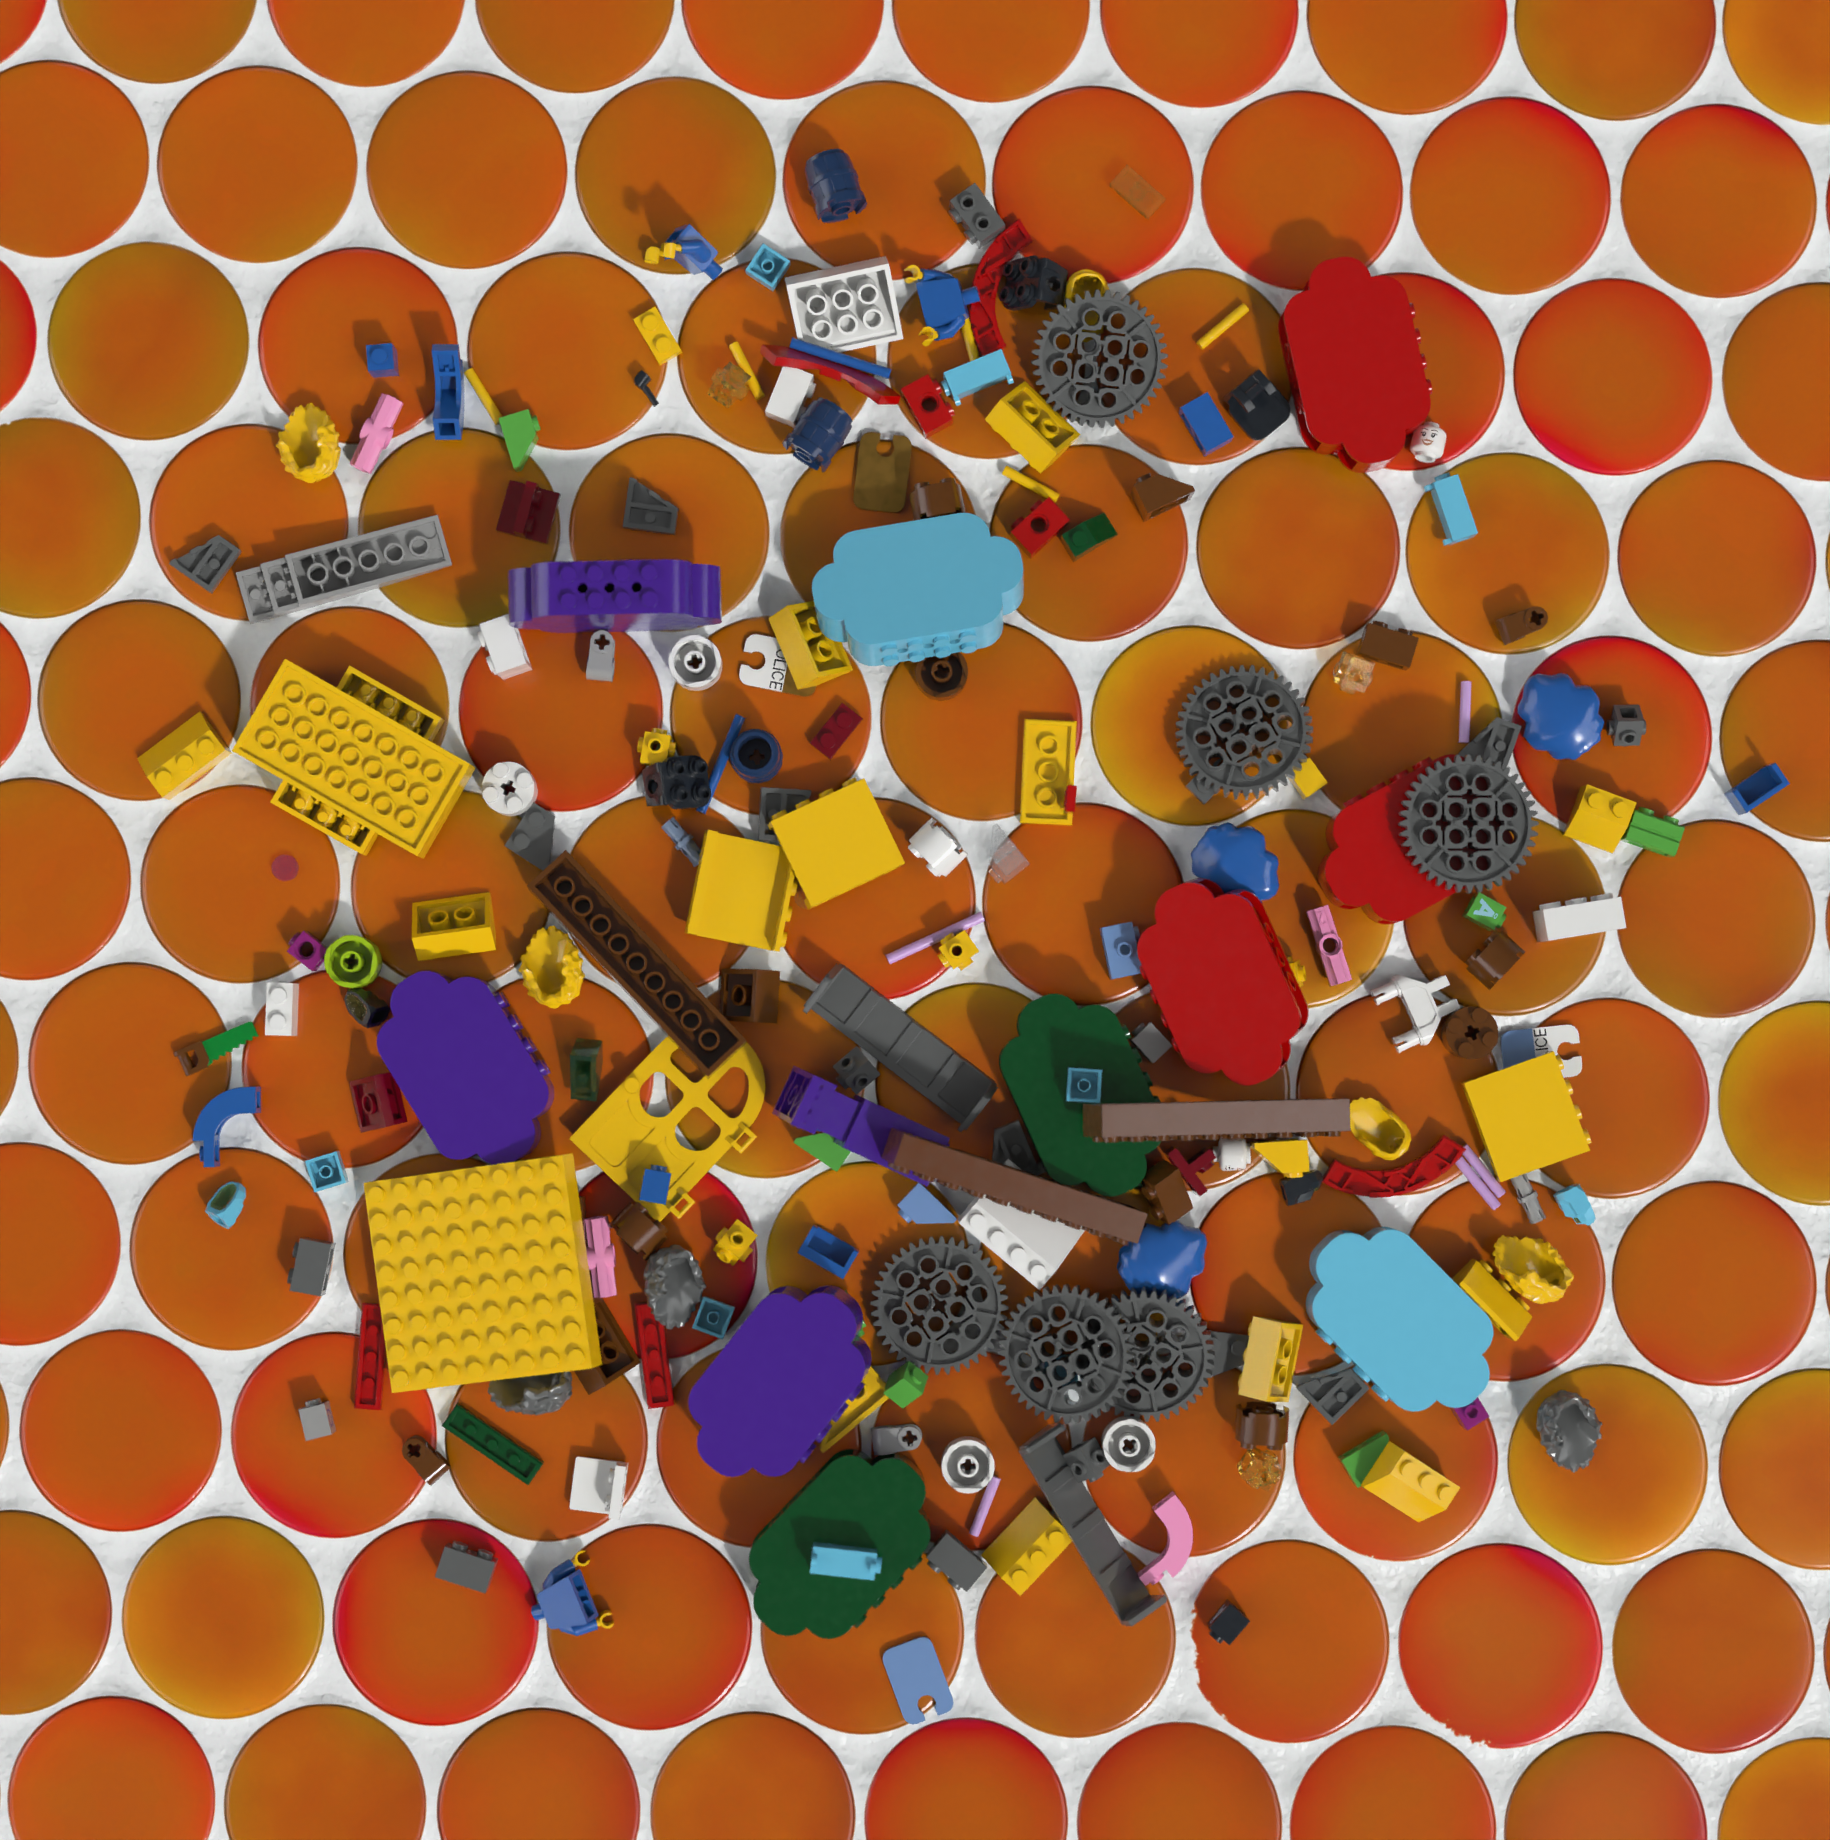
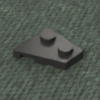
(648, 511)
(208, 562)
(1494, 741)
(773, 801)
(534, 837)
(1011, 1144)
(1228, 1350)
(1333, 1393)

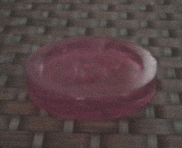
(285, 867)

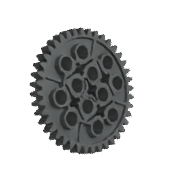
(1127, 395)
(1286, 743)
(1435, 791)
(984, 1314)
(1189, 1348)
(1054, 1397)

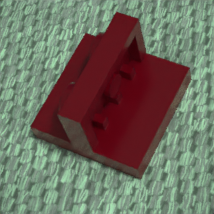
(528, 511)
(377, 1102)
(1198, 1163)

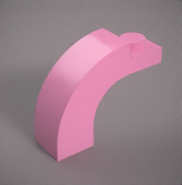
(1178, 1543)

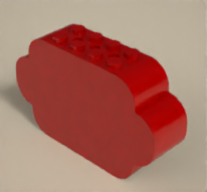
(1354, 364)
(1367, 857)
(1222, 981)

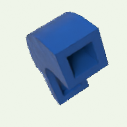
(449, 392)
(217, 1113)

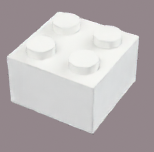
(505, 648)

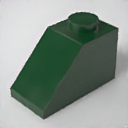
(1088, 536)

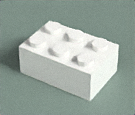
(1579, 917)

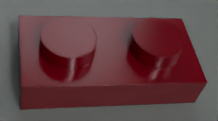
(836, 731)

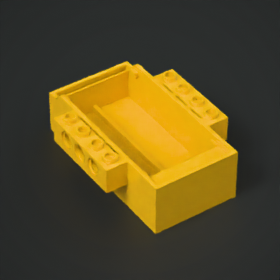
(354, 759)

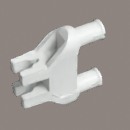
(1419, 1006)

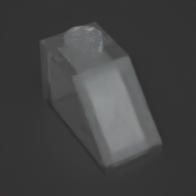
(1004, 857)

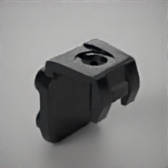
(1027, 283)
(1257, 406)
(677, 782)

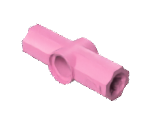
(376, 433)
(1335, 962)
(601, 1256)

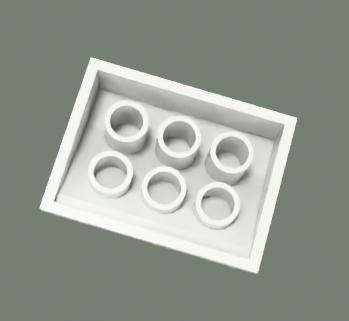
(845, 305)
(1021, 1239)

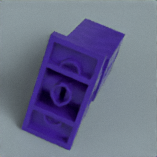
(854, 1122)

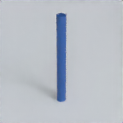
(840, 358)
(723, 758)

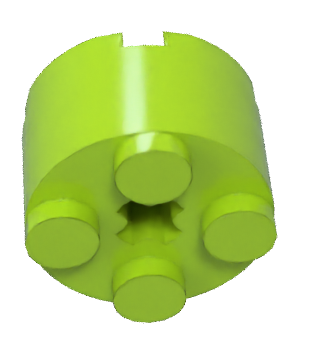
(345, 974)

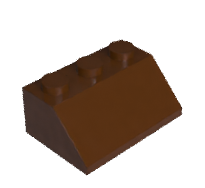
(615, 1351)

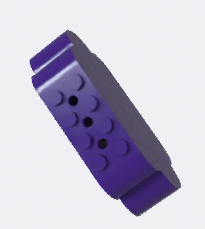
(614, 596)
(466, 1067)
(780, 1381)

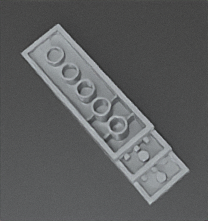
(343, 569)

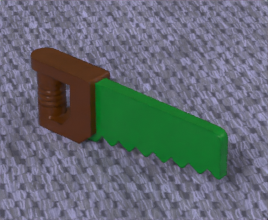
(215, 1047)

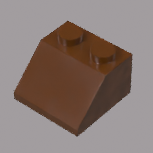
(1159, 494)
(749, 995)

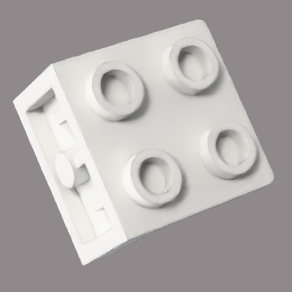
(599, 1486)

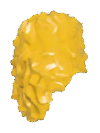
(309, 444)
(552, 968)
(1532, 1268)

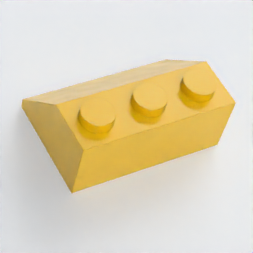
(1032, 427)
(806, 649)
(183, 756)
(453, 926)
(1493, 1298)
(1270, 1359)
(1409, 1484)
(1027, 1546)

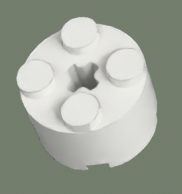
(683, 654)
(505, 774)
(937, 848)
(1128, 1459)
(955, 1473)

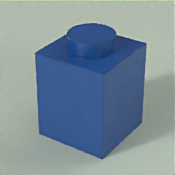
(382, 360)
(655, 1185)

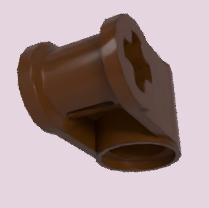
(1517, 624)
(428, 1463)

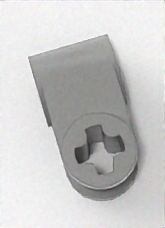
(601, 662)
(889, 1438)

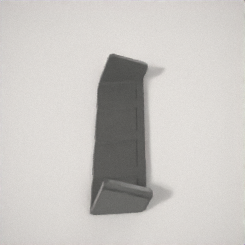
(902, 1045)
(1088, 1528)

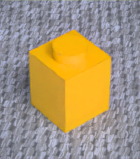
(1308, 779)

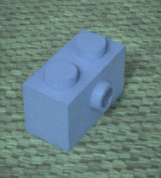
(1121, 949)

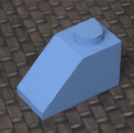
(923, 1207)

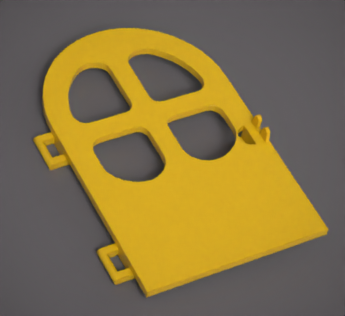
(628, 1140)

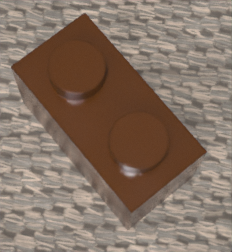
(1387, 645)
(1166, 1192)

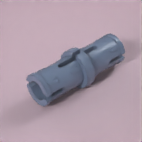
(682, 840)

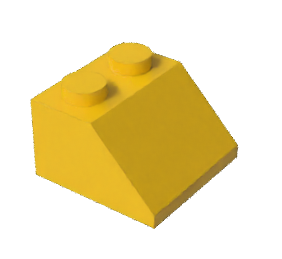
(1599, 818)
(1284, 1155)

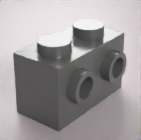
(976, 216)
(311, 1266)
(956, 1561)
(466, 1566)

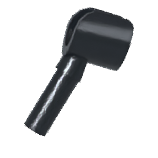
(641, 381)

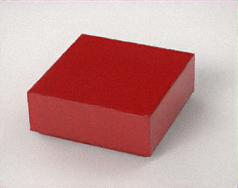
(1070, 799)

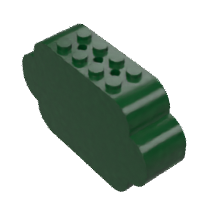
(1035, 1069)
(848, 1505)

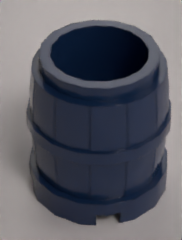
(834, 185)
(819, 434)
(744, 747)

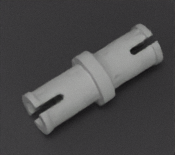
(1528, 1198)

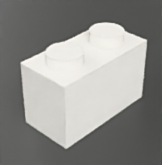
(790, 395)
(282, 1009)

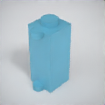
(976, 376)
(1452, 508)
(845, 1561)

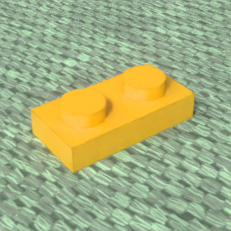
(657, 335)

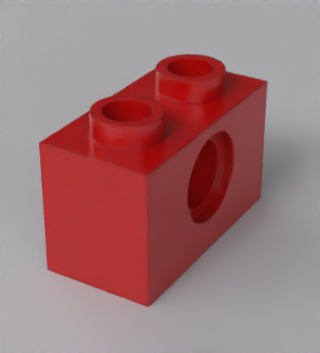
(928, 421)
(1033, 541)

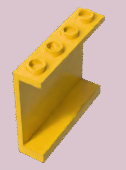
(836, 842)
(741, 892)
(1526, 1116)

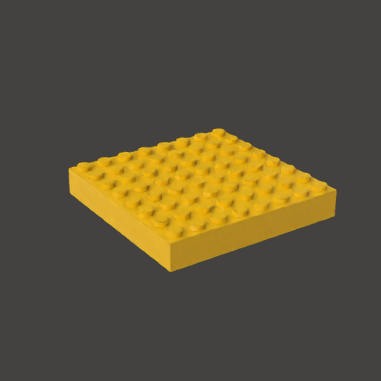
(482, 1273)

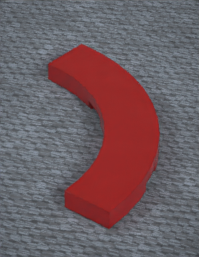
(987, 279)
(856, 378)
(1396, 1180)

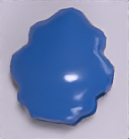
(1560, 715)
(1236, 860)
(1163, 1259)

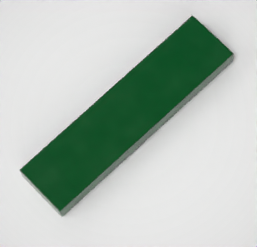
(492, 1444)

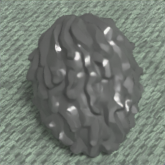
(673, 1285)
(532, 1393)
(1568, 1429)

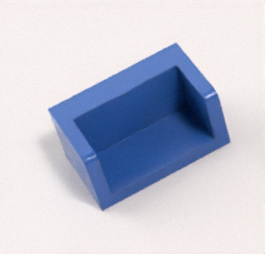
(1205, 424)
(1756, 788)
(828, 1251)

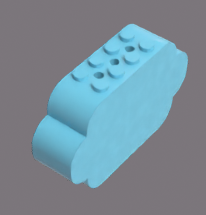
(918, 589)
(1398, 1319)

